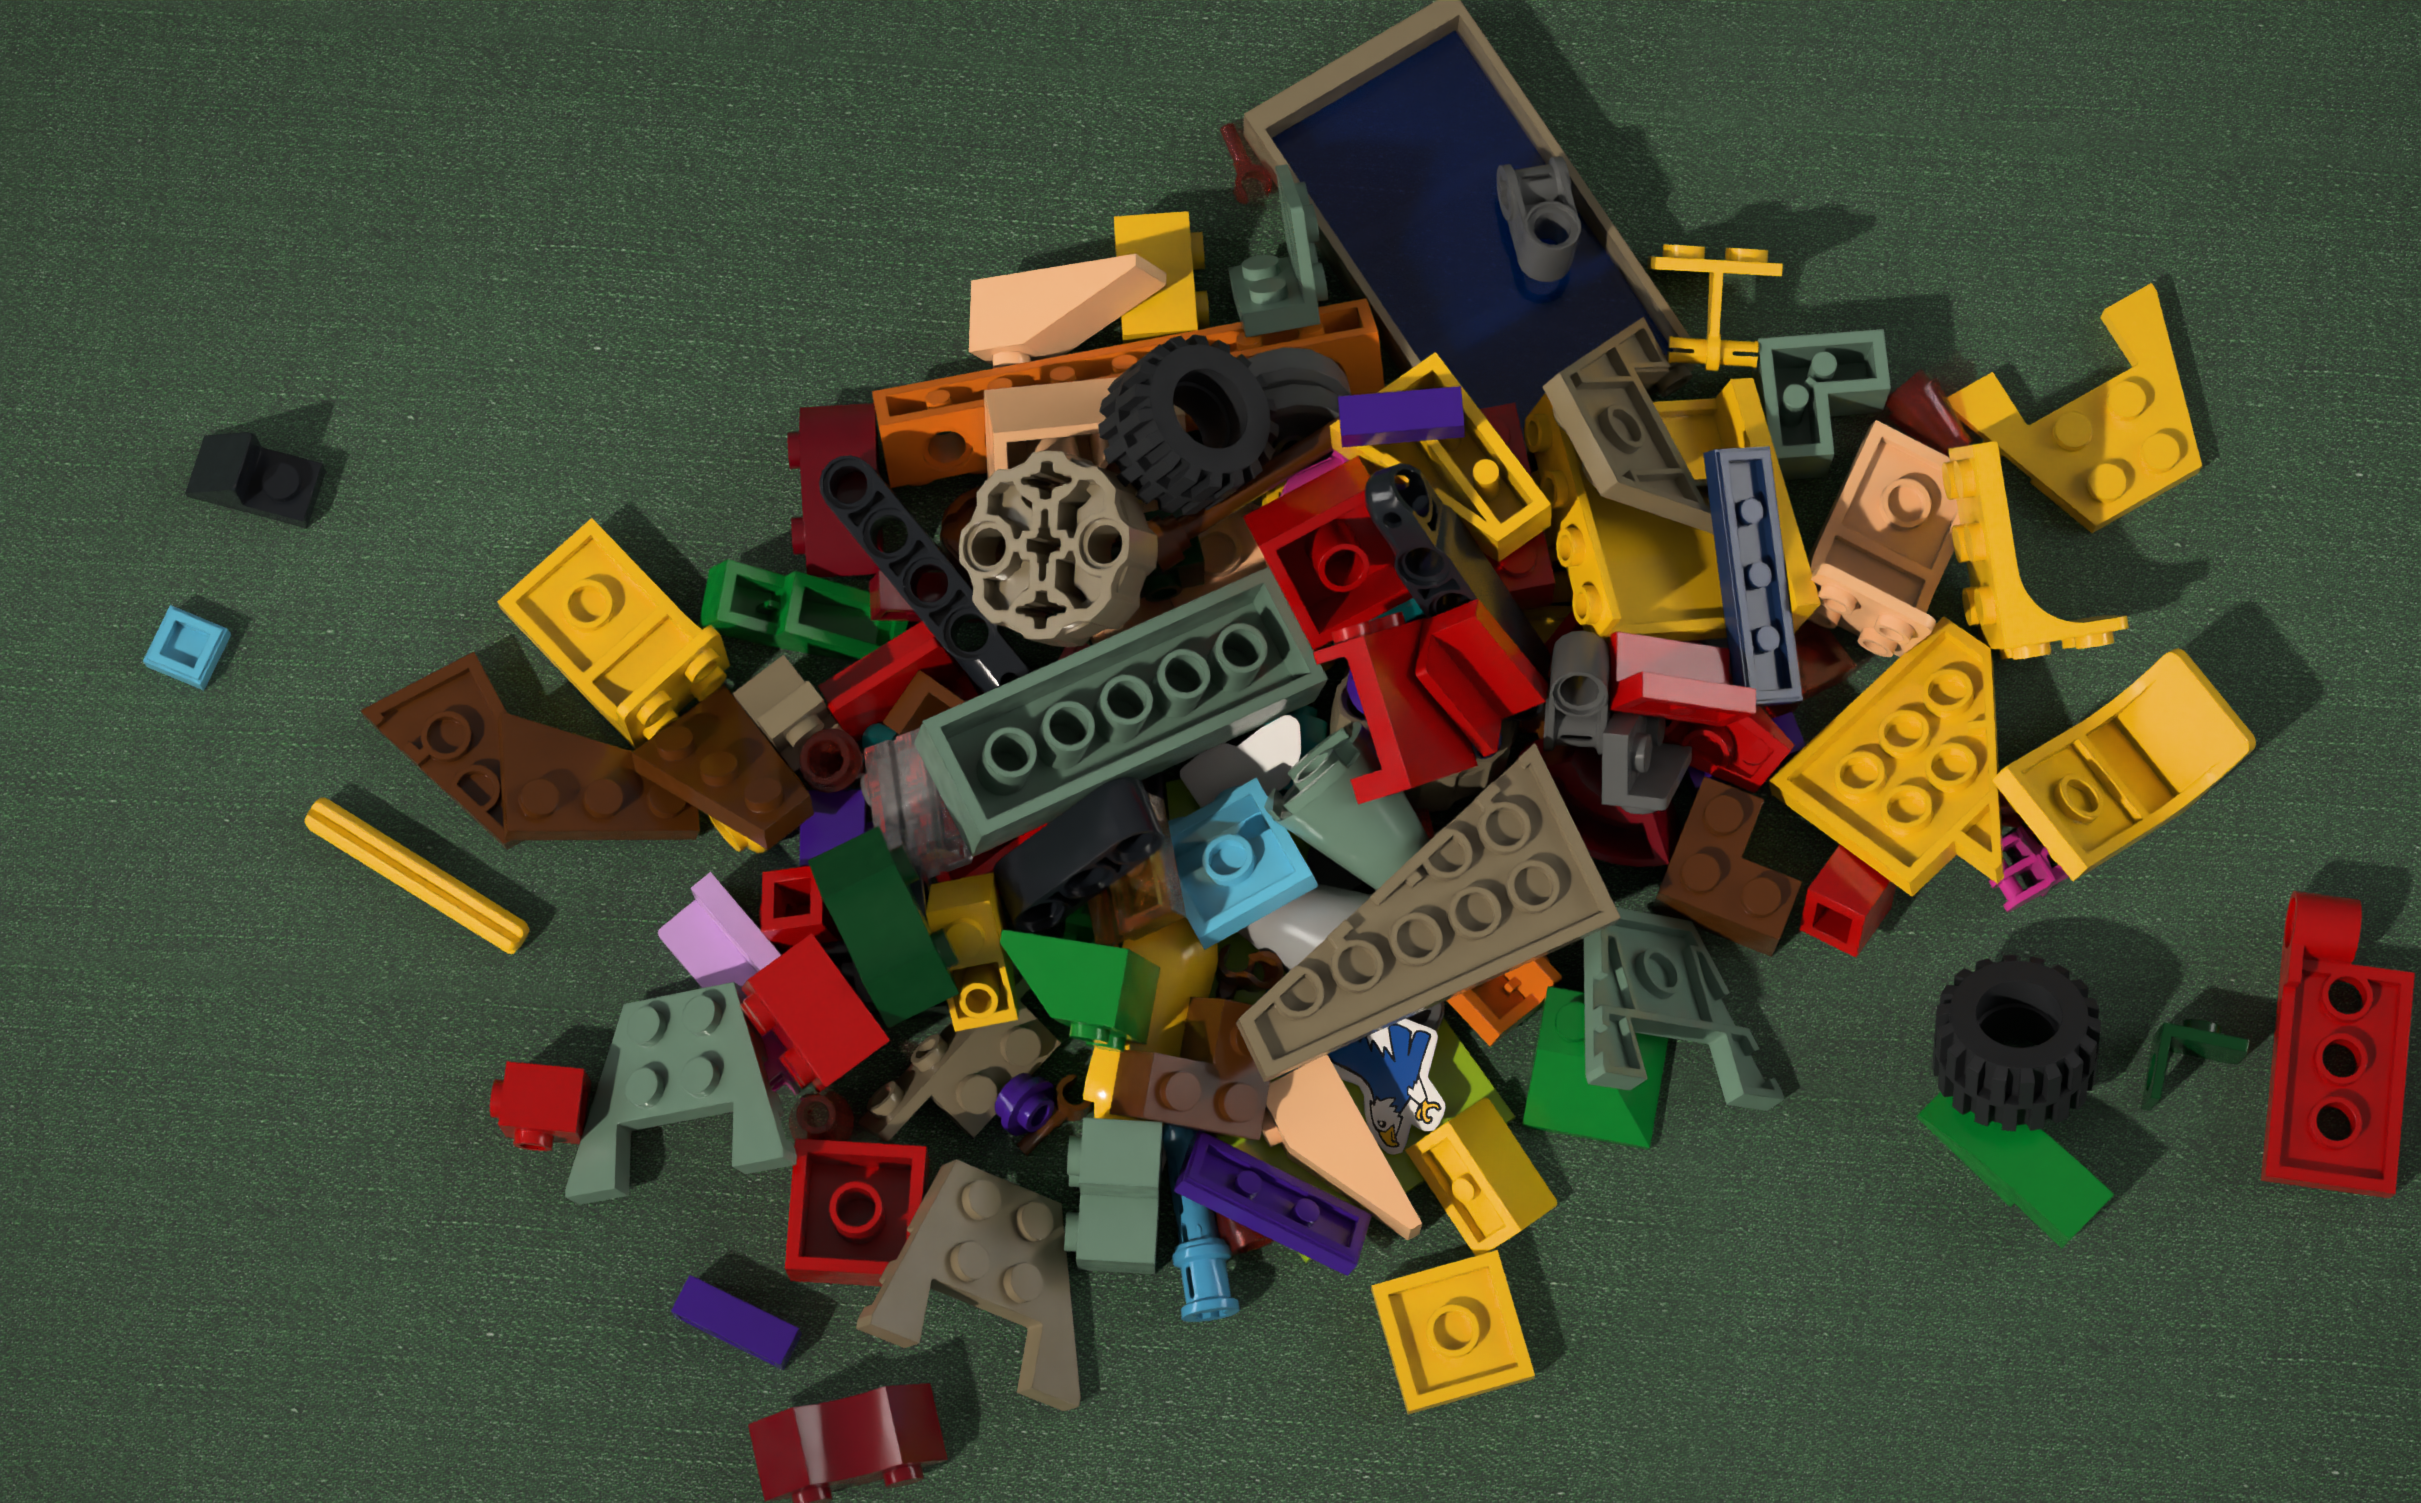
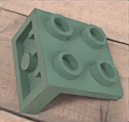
(1283, 292)

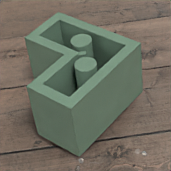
(1812, 379)
(1120, 1188)

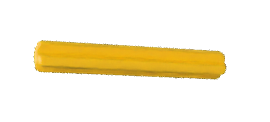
(417, 875)

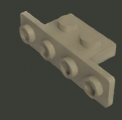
(962, 1072)

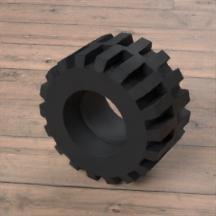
(1222, 402)
(2007, 1081)

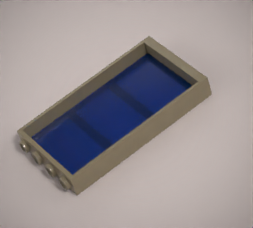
(1409, 214)

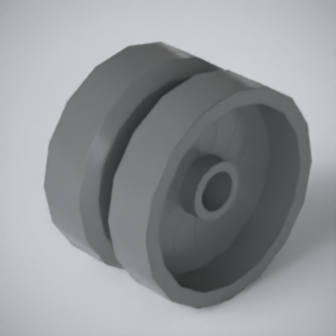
(1304, 393)

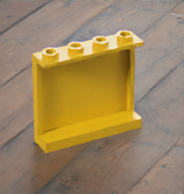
(1644, 569)

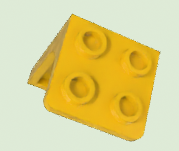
(1996, 596)
(616, 634)
(2127, 765)

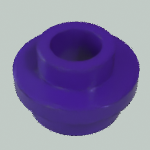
(1025, 1104)

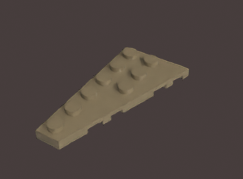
(1465, 909)

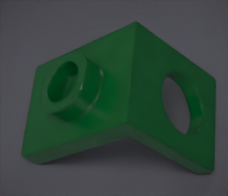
(2195, 1039)

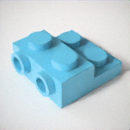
(1235, 863)

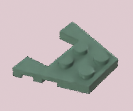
(1661, 981)
(675, 1064)

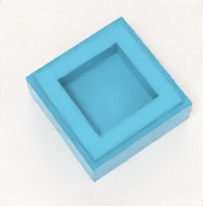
(187, 647)

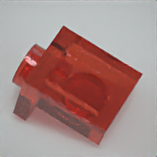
(1820, 664)

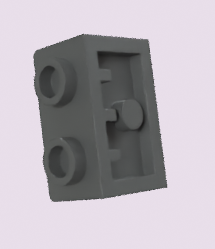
(1637, 766)

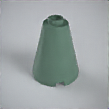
(1323, 811)

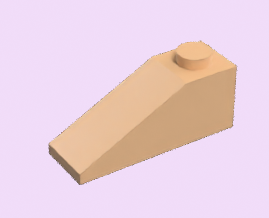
(1054, 308)
(1329, 1139)

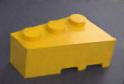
(1469, 473)

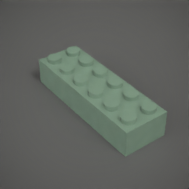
(1120, 710)

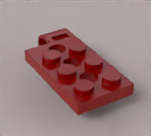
(2316, 953)

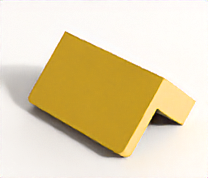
(1482, 1177)

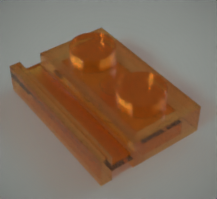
(1144, 897)

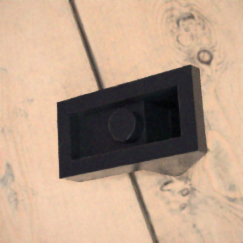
(255, 480)

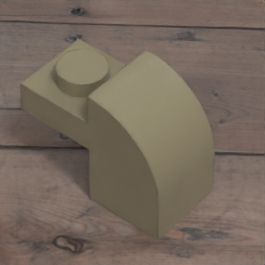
(785, 709)

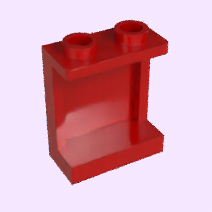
(1407, 724)

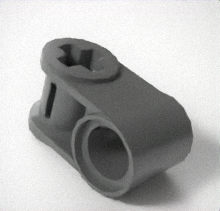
(1537, 207)
(1578, 693)

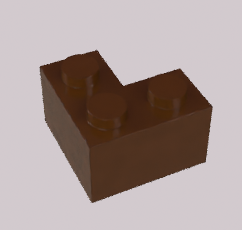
(1714, 883)
(1204, 1089)

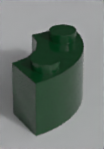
(884, 926)

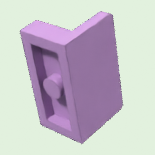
(716, 938)

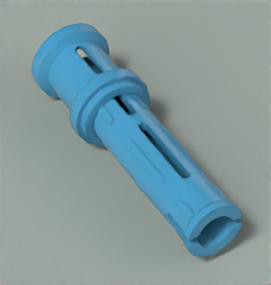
(1200, 1250)

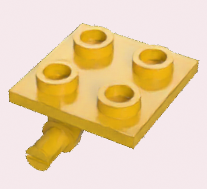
(1713, 350)

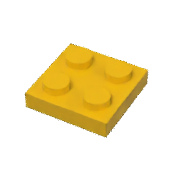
(1452, 1332)

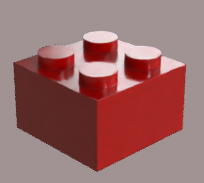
(1328, 553)
(811, 1015)
(851, 1208)

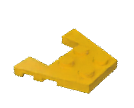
(2109, 444)

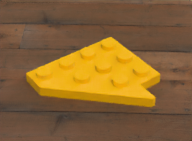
(1910, 765)

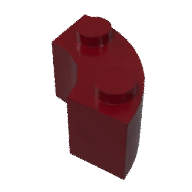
(822, 437)
(1608, 829)
(848, 1443)

